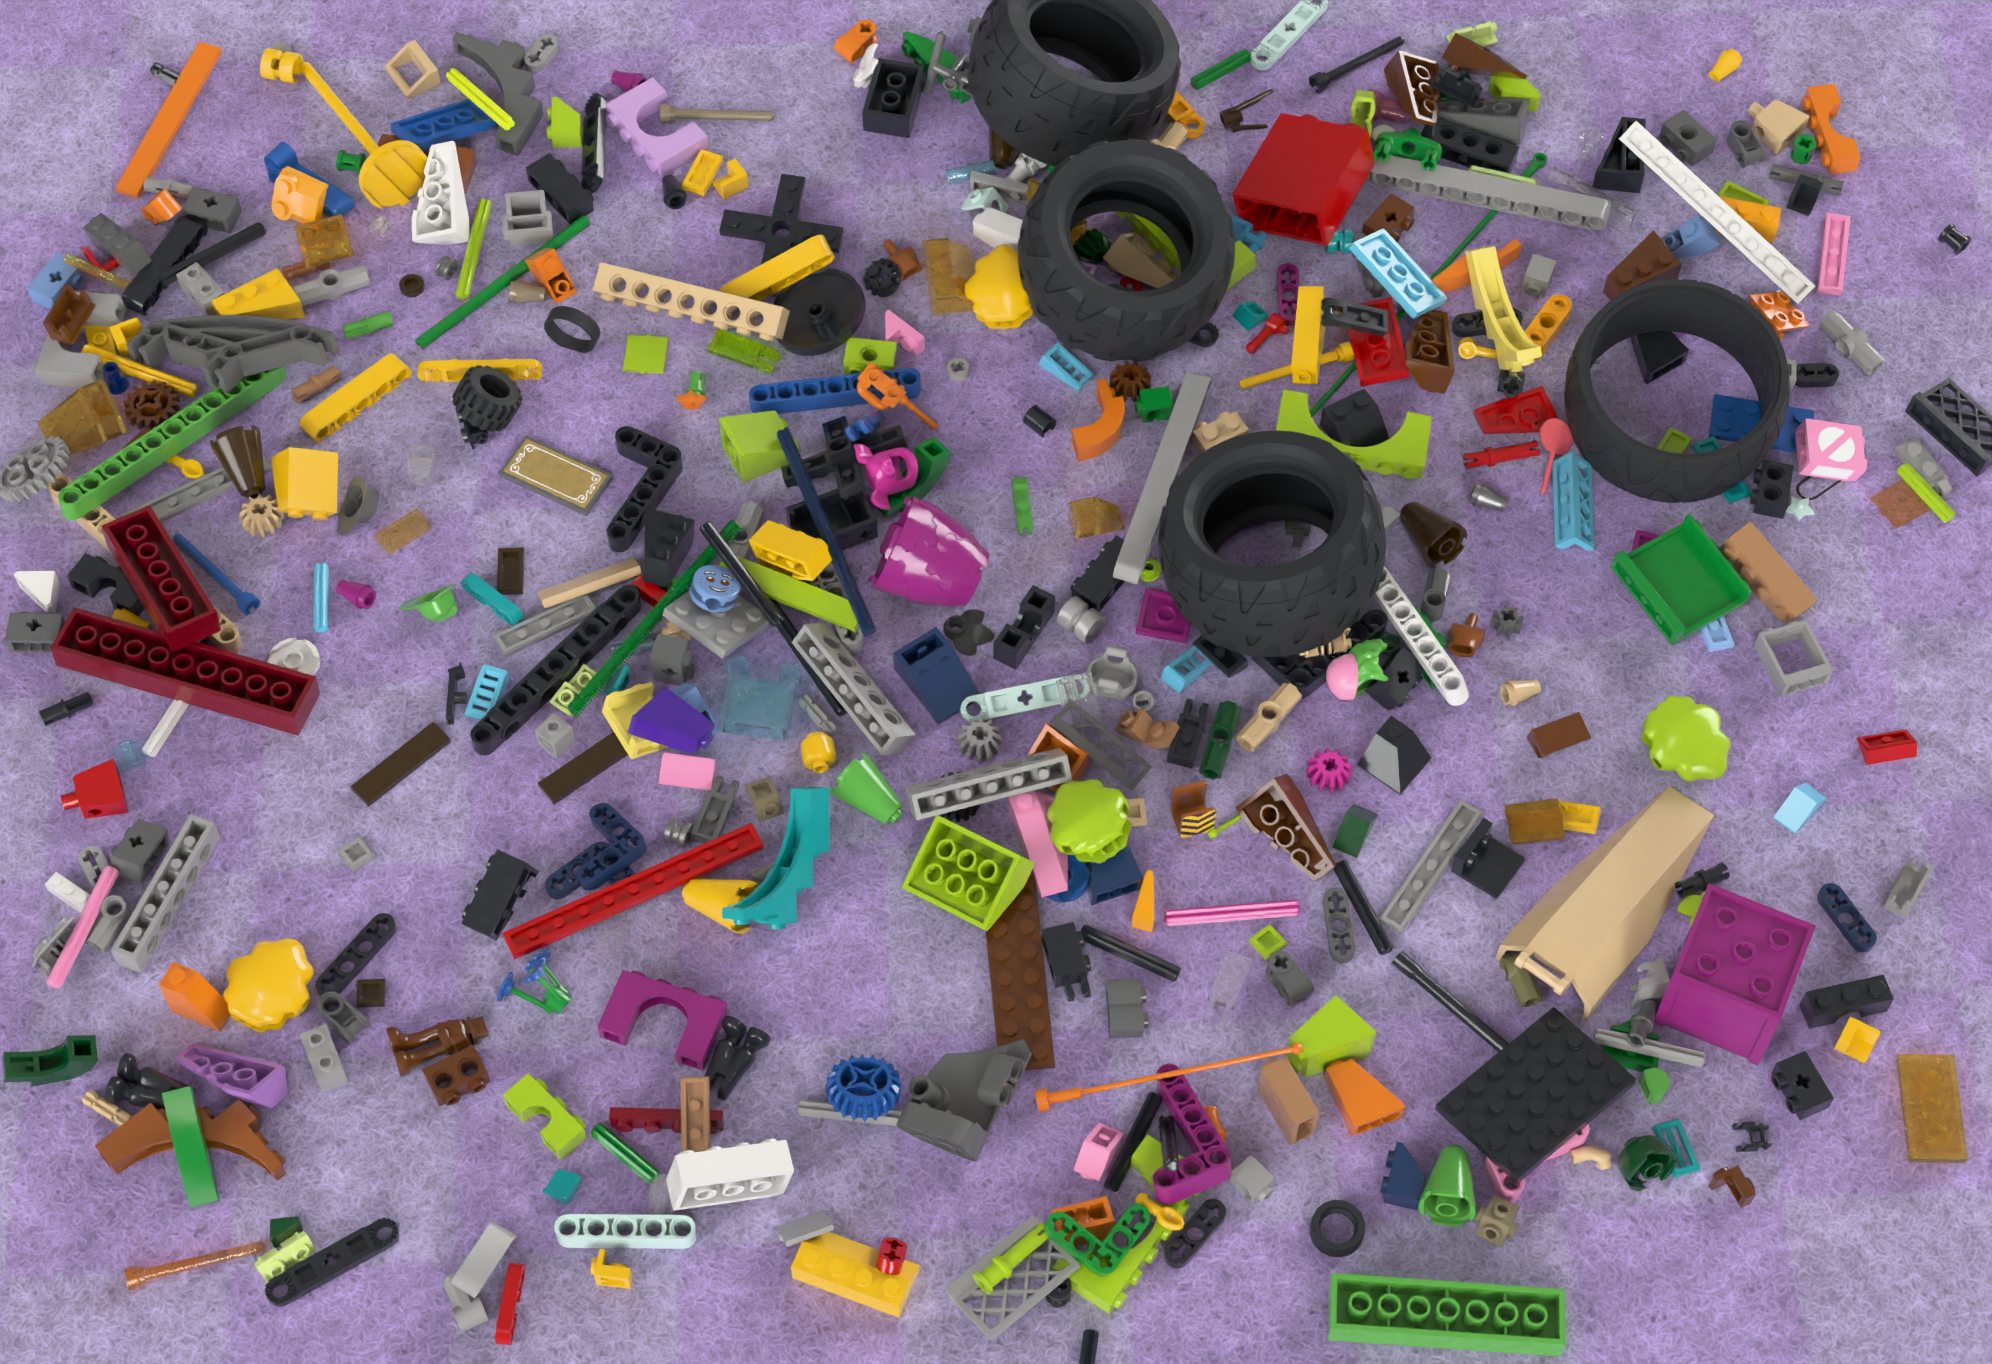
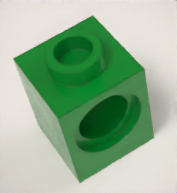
(1154, 404)

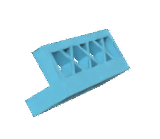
(1569, 500)

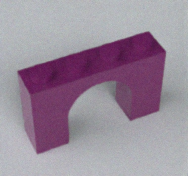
(637, 993)

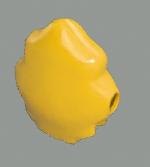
(998, 290)
(268, 984)

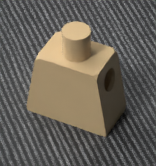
(1777, 124)

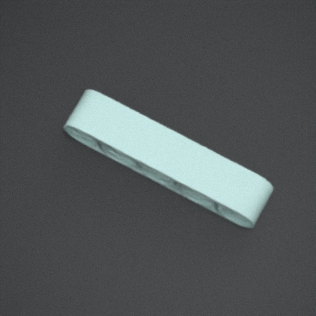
(615, 1223)

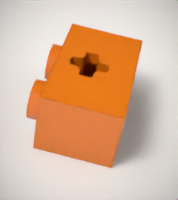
(1093, 1215)

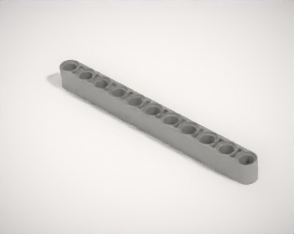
(1492, 193)
(1161, 476)

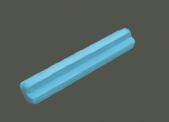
(321, 598)

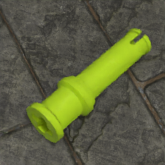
(1002, 1266)

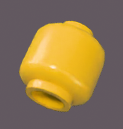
(818, 752)

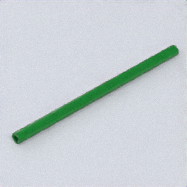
(498, 285)

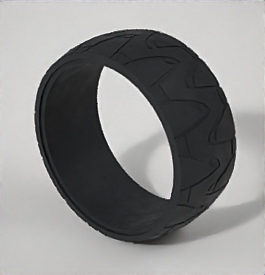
(1698, 311)

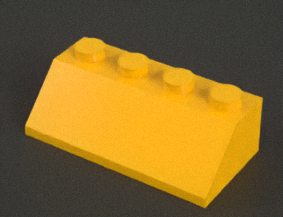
(851, 1272)

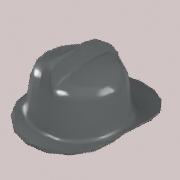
(358, 505)

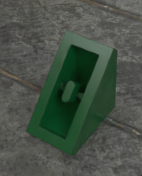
(1354, 830)

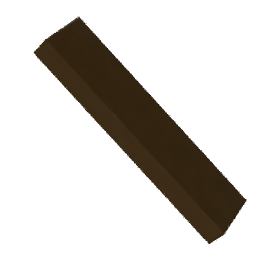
(400, 764)
(582, 768)

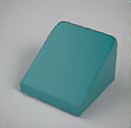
(1250, 315)
(619, 681)
(563, 1186)

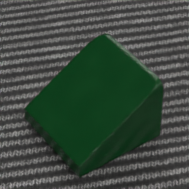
(284, 1228)

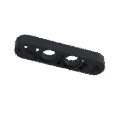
(352, 954)

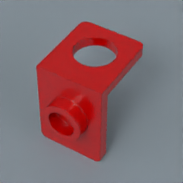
(108, 264)

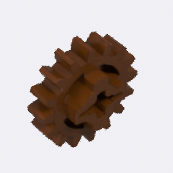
(148, 404)

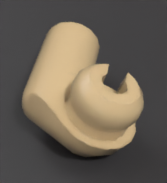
(1593, 1153)

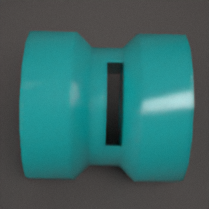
(1341, 242)

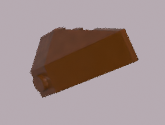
(1286, 819)

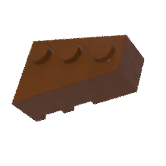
(1645, 264)

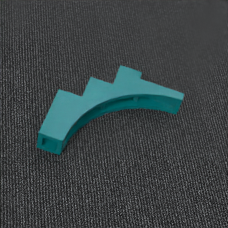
(792, 871)

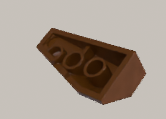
(1478, 60)
(1411, 83)
(1430, 352)

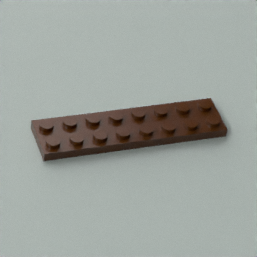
(1020, 978)

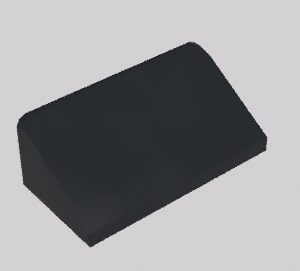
(1225, 660)

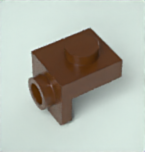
(1739, 1185)

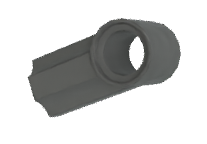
(1435, 594)

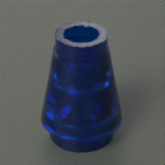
(115, 378)

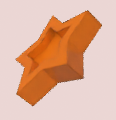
(691, 400)

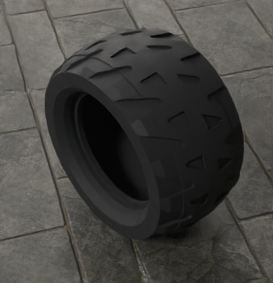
(1054, 110)
(1139, 181)
(1261, 481)

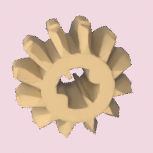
(261, 515)

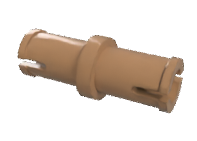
(316, 384)

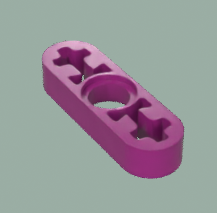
(1283, 287)

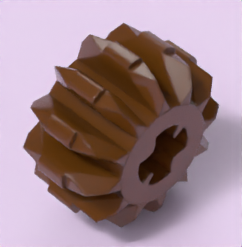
(1129, 379)

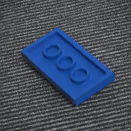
(443, 124)
(1736, 417)

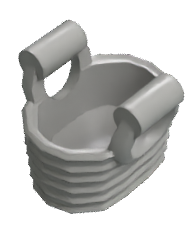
(1112, 677)

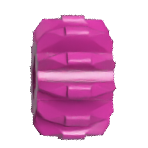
(1336, 777)

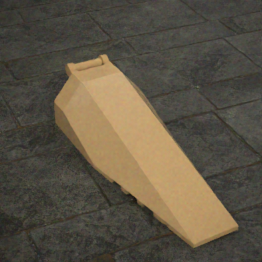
(1610, 901)

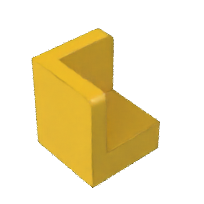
(733, 182)
(123, 333)
(1857, 1039)

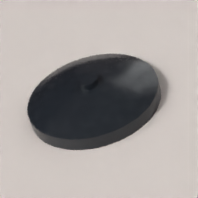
(822, 313)

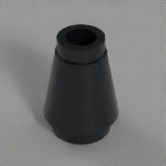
(673, 193)

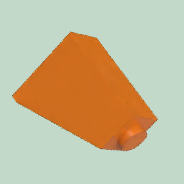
(194, 997)
(1361, 1097)

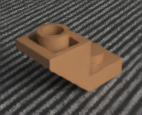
(1144, 730)

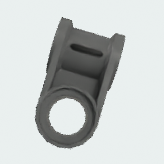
(1745, 144)
(1291, 980)
(345, 1020)

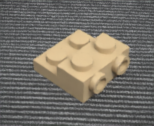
(1222, 429)

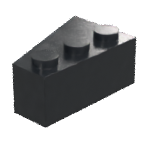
(1620, 167)
(665, 545)
(497, 894)

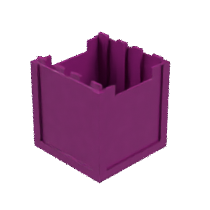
(1735, 973)

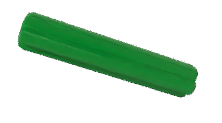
(1220, 69)
(624, 1152)

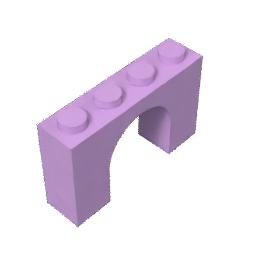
(663, 152)

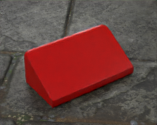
(1887, 746)

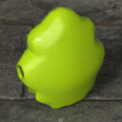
(1686, 739)
(1089, 820)

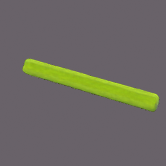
(473, 249)

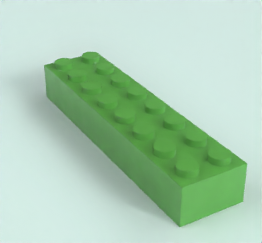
(1446, 1314)

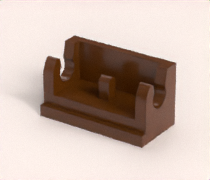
(68, 315)
(1558, 735)

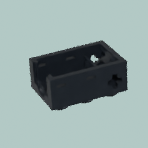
(850, 518)

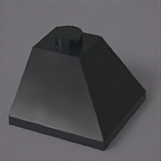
(1394, 755)

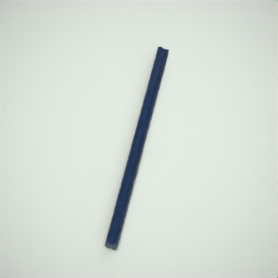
(826, 532)

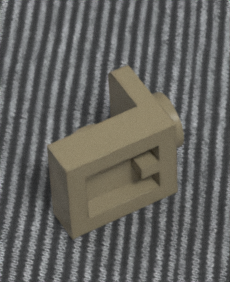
(764, 799)

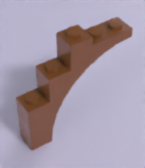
(231, 1130)

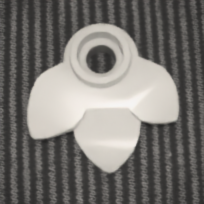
(865, 71)

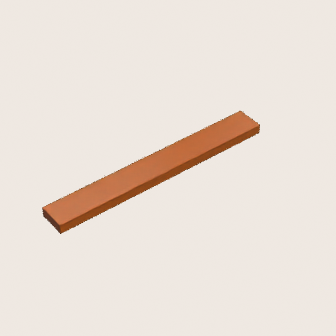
(169, 119)

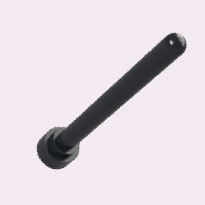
(1323, 79)

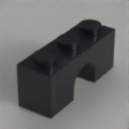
(95, 573)
(1018, 638)
(1828, 1004)

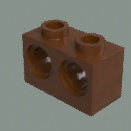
(453, 1070)

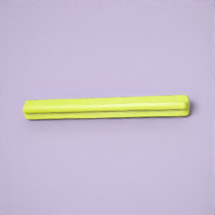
(480, 99)

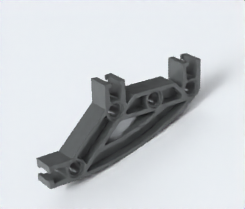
(231, 345)

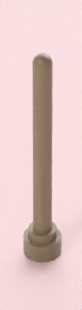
(669, 113)

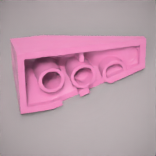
(1033, 830)

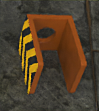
(1190, 809)

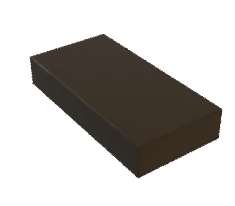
(510, 571)

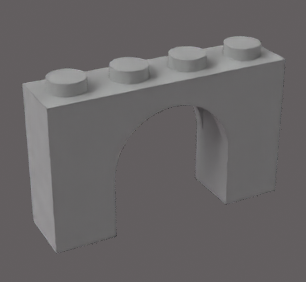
(73, 369)

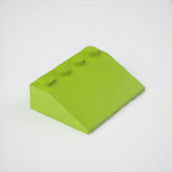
(966, 873)

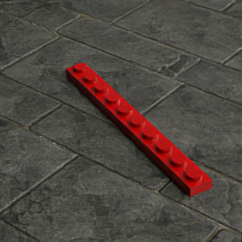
(632, 891)

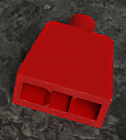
(97, 792)

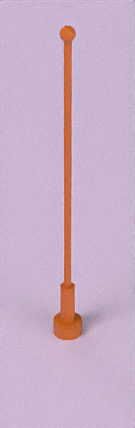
(1044, 1098)

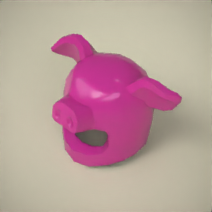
(884, 473)

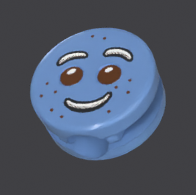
(714, 589)

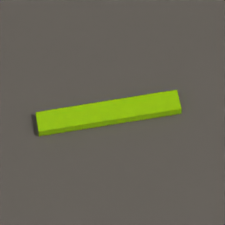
(802, 595)

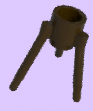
(1233, 116)

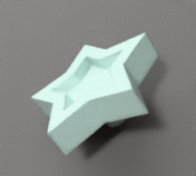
(1799, 507)

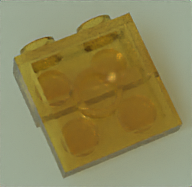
(323, 240)

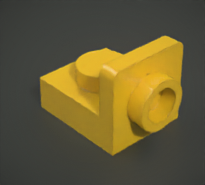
(610, 1275)

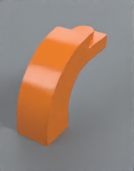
(1101, 435)

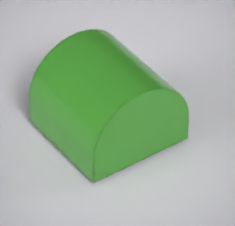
(1654, 1084)

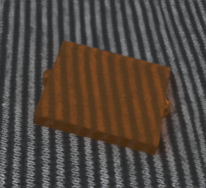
(1900, 504)

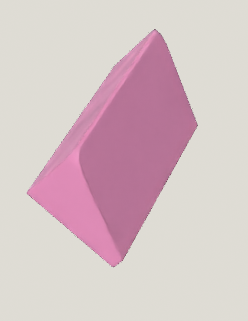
(687, 771)

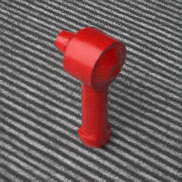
(1274, 324)

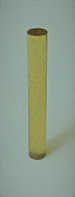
(96, 271)

